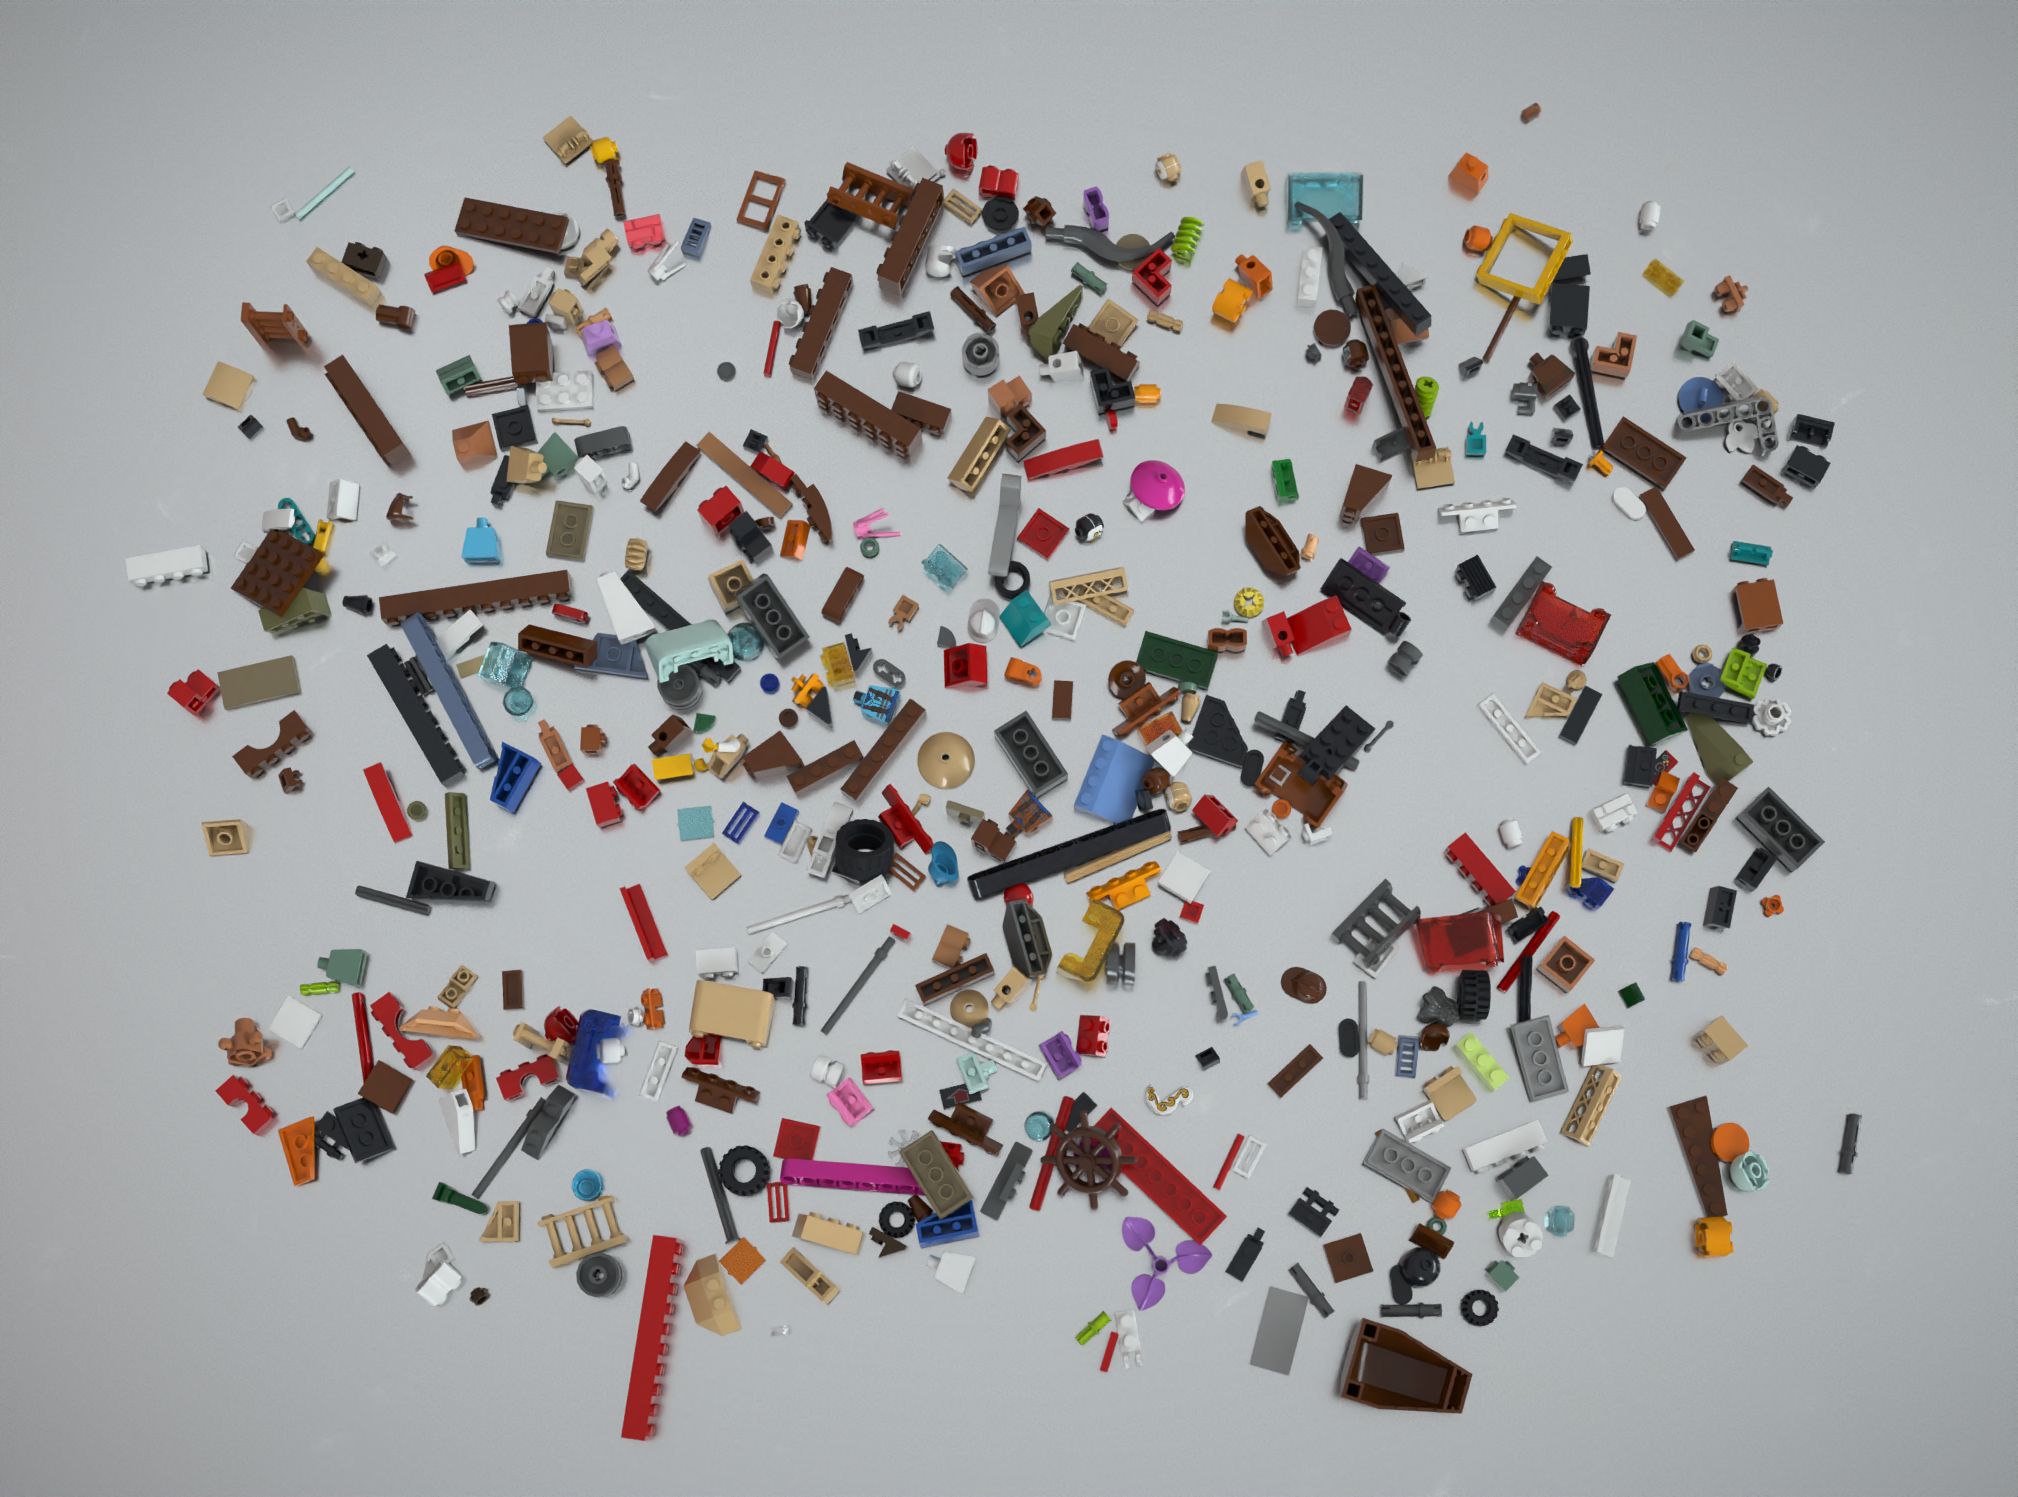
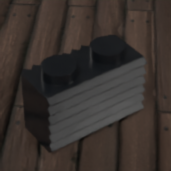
(1475, 578)

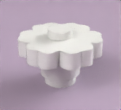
(1771, 716)

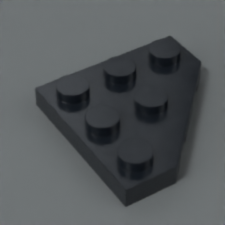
(1218, 734)

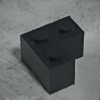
(1108, 395)
(748, 535)

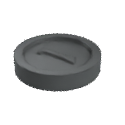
(726, 371)

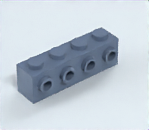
(993, 251)

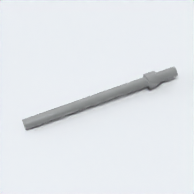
(1363, 1078)

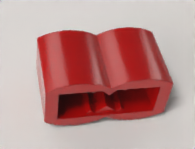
(998, 182)

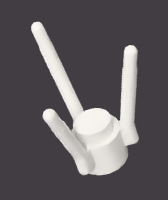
(657, 269)

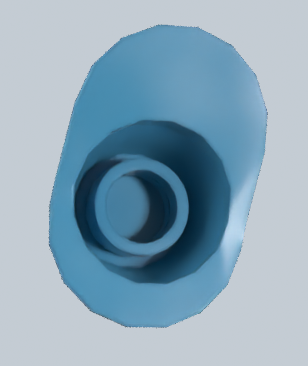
(943, 863)

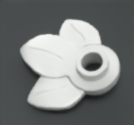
(1744, 438)

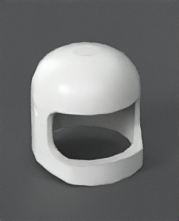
(937, 264)

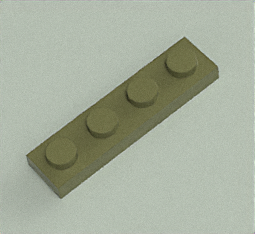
(456, 831)

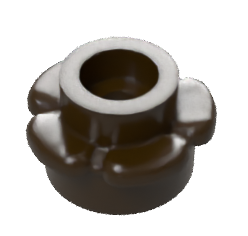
(479, 1296)

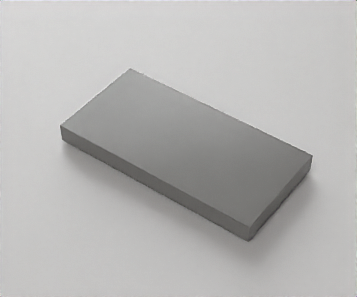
(1539, 1058)
(1407, 1165)
(1279, 1330)

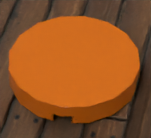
(1729, 1141)

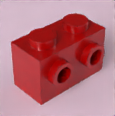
(604, 804)

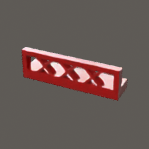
(1674, 809)
(644, 922)

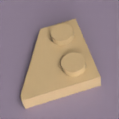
(1550, 702)

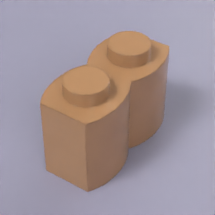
(613, 367)
(951, 946)

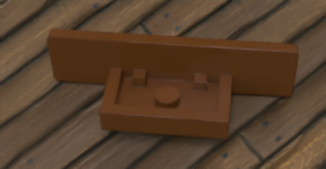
(718, 1091)
(969, 1125)

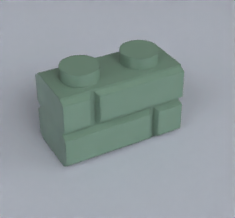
(458, 374)

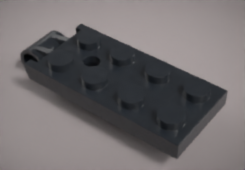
(1361, 593)
(1341, 738)

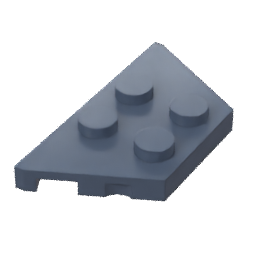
(616, 658)

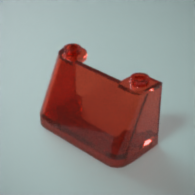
(1562, 625)
(1461, 940)

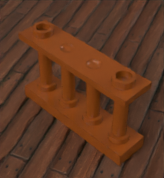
(874, 183)
(273, 325)

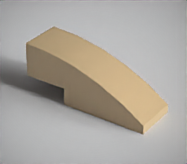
(1242, 418)
(810, 1276)

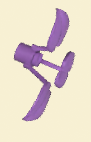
(1146, 1289)

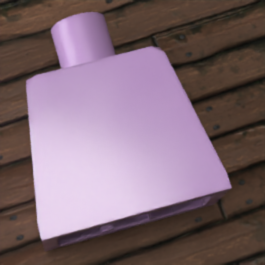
(599, 337)

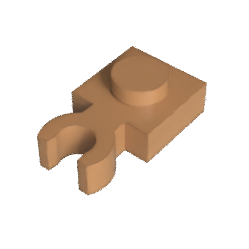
(904, 609)

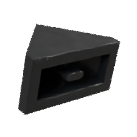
(820, 708)
(780, 987)

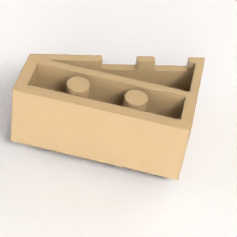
(828, 1232)

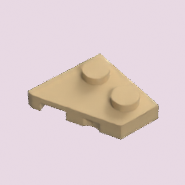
(503, 1224)

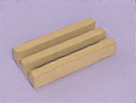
(974, 216)

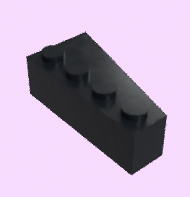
(442, 883)

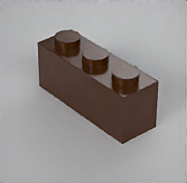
(922, 412)

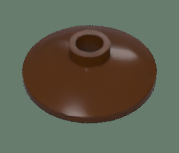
(1135, 679)

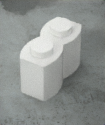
(438, 1283)

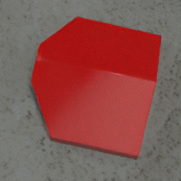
(704, 1050)

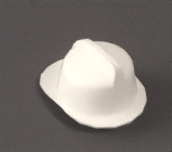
(983, 620)

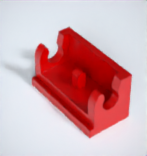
(1214, 815)

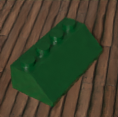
(1652, 703)

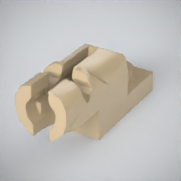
(597, 255)

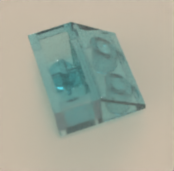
(504, 666)

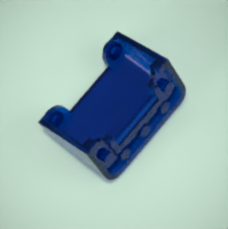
(578, 1072)

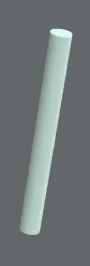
(323, 193)

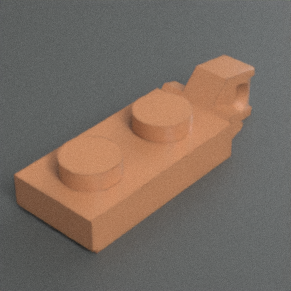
(553, 747)

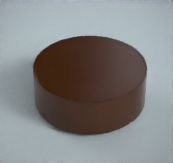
(765, 522)
(788, 718)

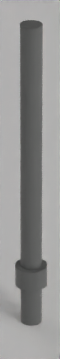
(880, 954)
(531, 1115)

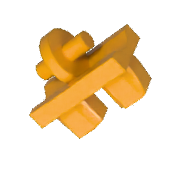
(802, 696)

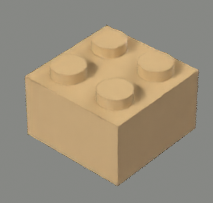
(729, 581)
(1721, 1040)

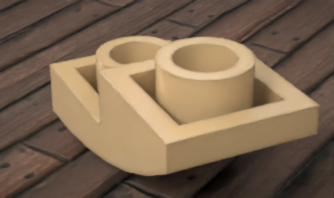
(457, 987)

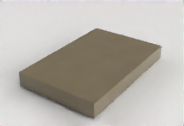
(569, 530)

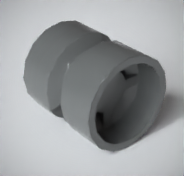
(1403, 660)

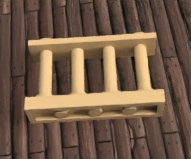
(558, 1049)
(578, 1250)

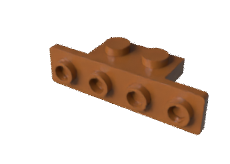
(1142, 704)

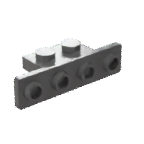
(1006, 1180)

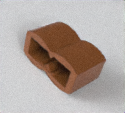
(1232, 640)

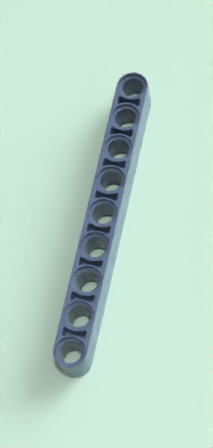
(449, 691)

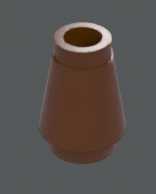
(803, 296)
(919, 1208)

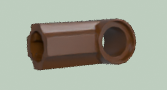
(401, 316)

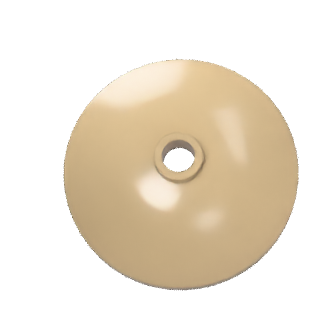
(946, 773)

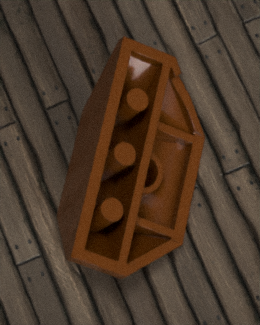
(1271, 542)

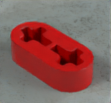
(569, 613)

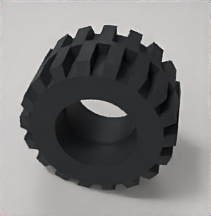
(1474, 994)
(728, 1163)

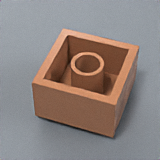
(1565, 964)

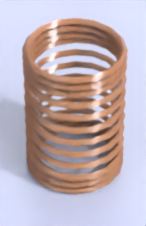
(1537, 110)

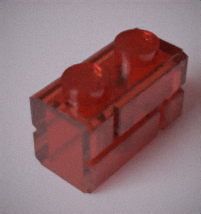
(1359, 394)

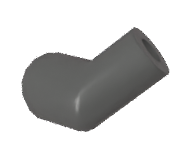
(982, 1027)

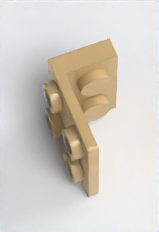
(712, 871)

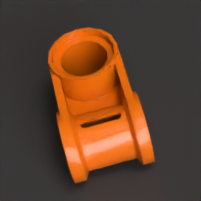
(1020, 670)

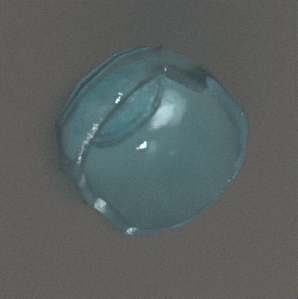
(518, 701)
(1038, 1125)

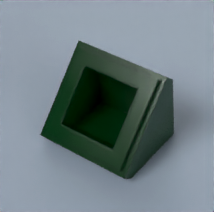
(1631, 995)

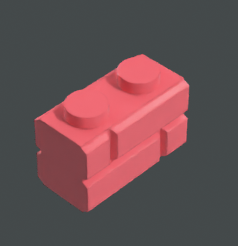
(644, 231)

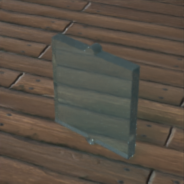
(695, 823)

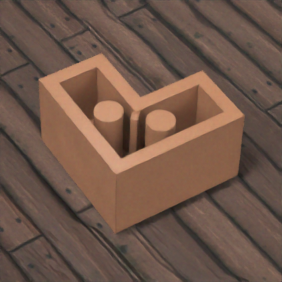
(1615, 360)
(1007, 396)

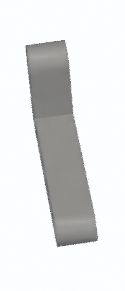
(1734, 415)
(1006, 524)

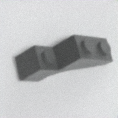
(546, 1122)

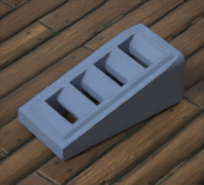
(695, 251)
(1411, 1039)

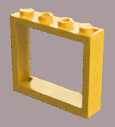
(1538, 292)

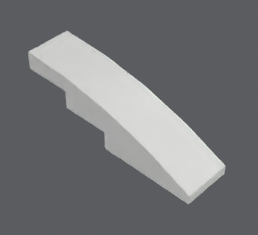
(457, 635)

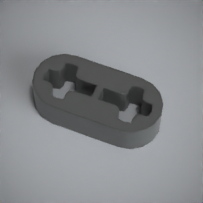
(891, 670)

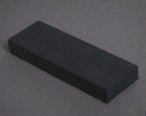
(1580, 715)

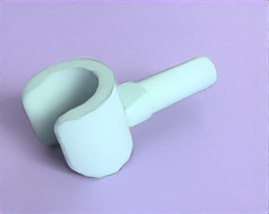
(1233, 617)

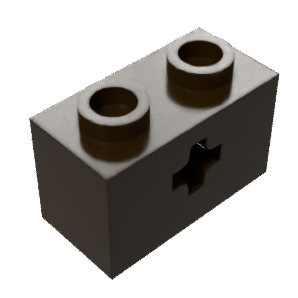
(372, 266)

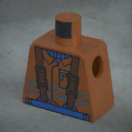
(1028, 815)

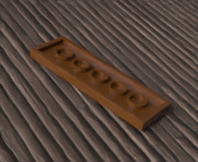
(512, 225)

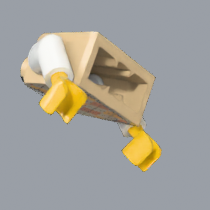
(724, 756)

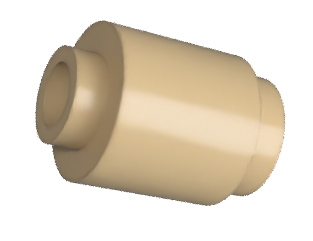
(1763, 404)
(1383, 1041)

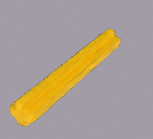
(1576, 852)

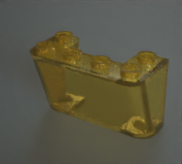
(1109, 923)

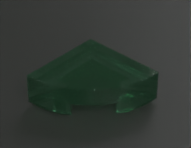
(703, 722)

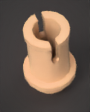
(1309, 549)

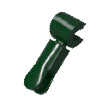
(445, 1194)

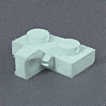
(975, 1072)

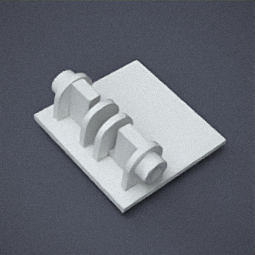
(911, 168)

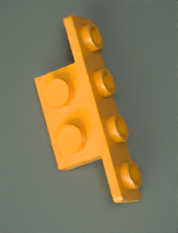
(1126, 888)

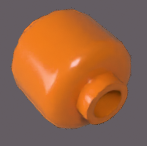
(1478, 238)
(1446, 1204)

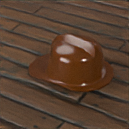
(1303, 985)

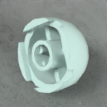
(1749, 1172)

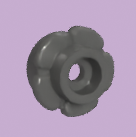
(1313, 352)

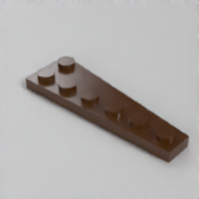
(1694, 1132)

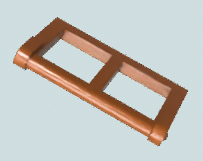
(772, 203)

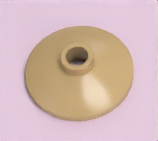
(969, 997)

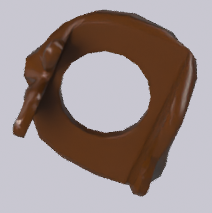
(396, 508)

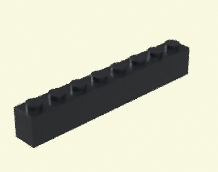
(1380, 274)
(416, 715)

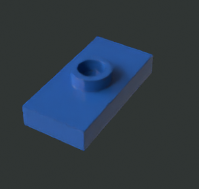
(781, 823)

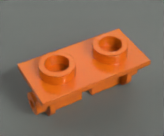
(650, 1001)

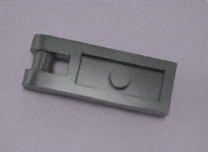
(1216, 994)

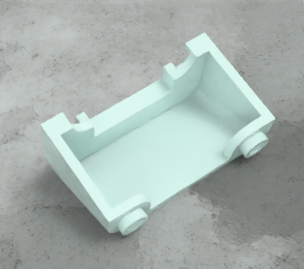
(688, 645)

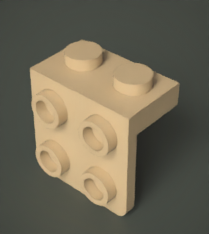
(1449, 1093)

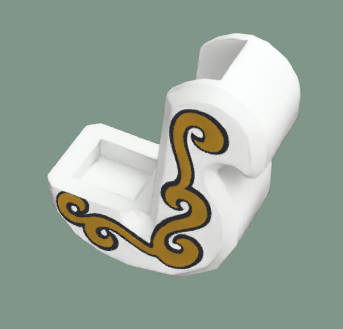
(1168, 1104)

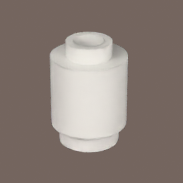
(1649, 215)
(1511, 833)

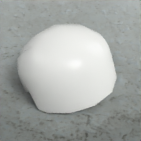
(789, 313)

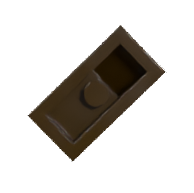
(891, 1247)

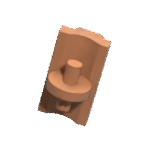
(1734, 292)

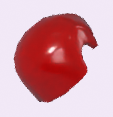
(1018, 892)

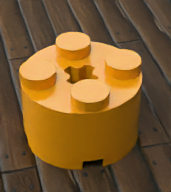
(1231, 300)
(1713, 1237)

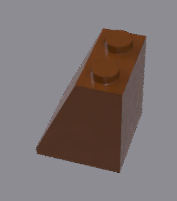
(531, 353)
(1363, 491)
(772, 758)

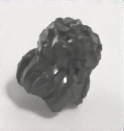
(1439, 1008)

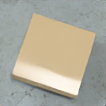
(228, 385)

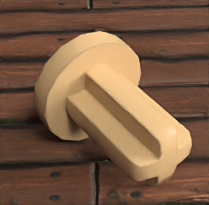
(1576, 679)

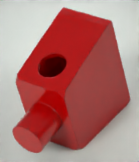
(1279, 624)

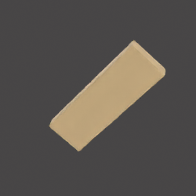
(1107, 607)

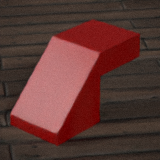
(772, 469)

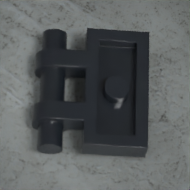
(330, 1127)
(1309, 1216)

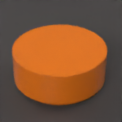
(1281, 808)

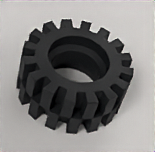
(908, 1219)
(1468, 1312)

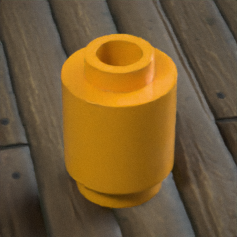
(1147, 393)

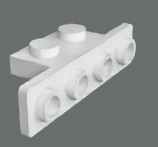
(1477, 516)

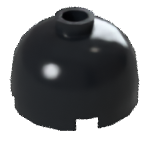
(1420, 1267)

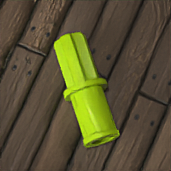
(1093, 1328)

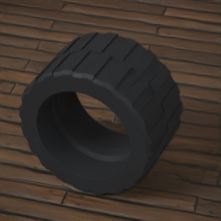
(860, 864)

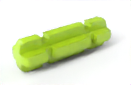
(317, 988)

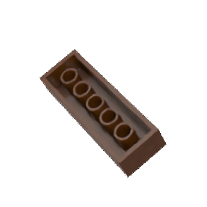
(910, 237)
(365, 411)
(868, 414)

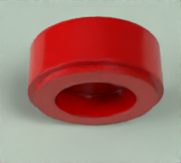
(1111, 419)

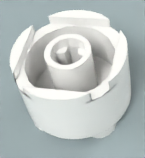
(1522, 1245)

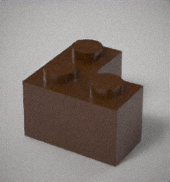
(1028, 432)
(992, 841)

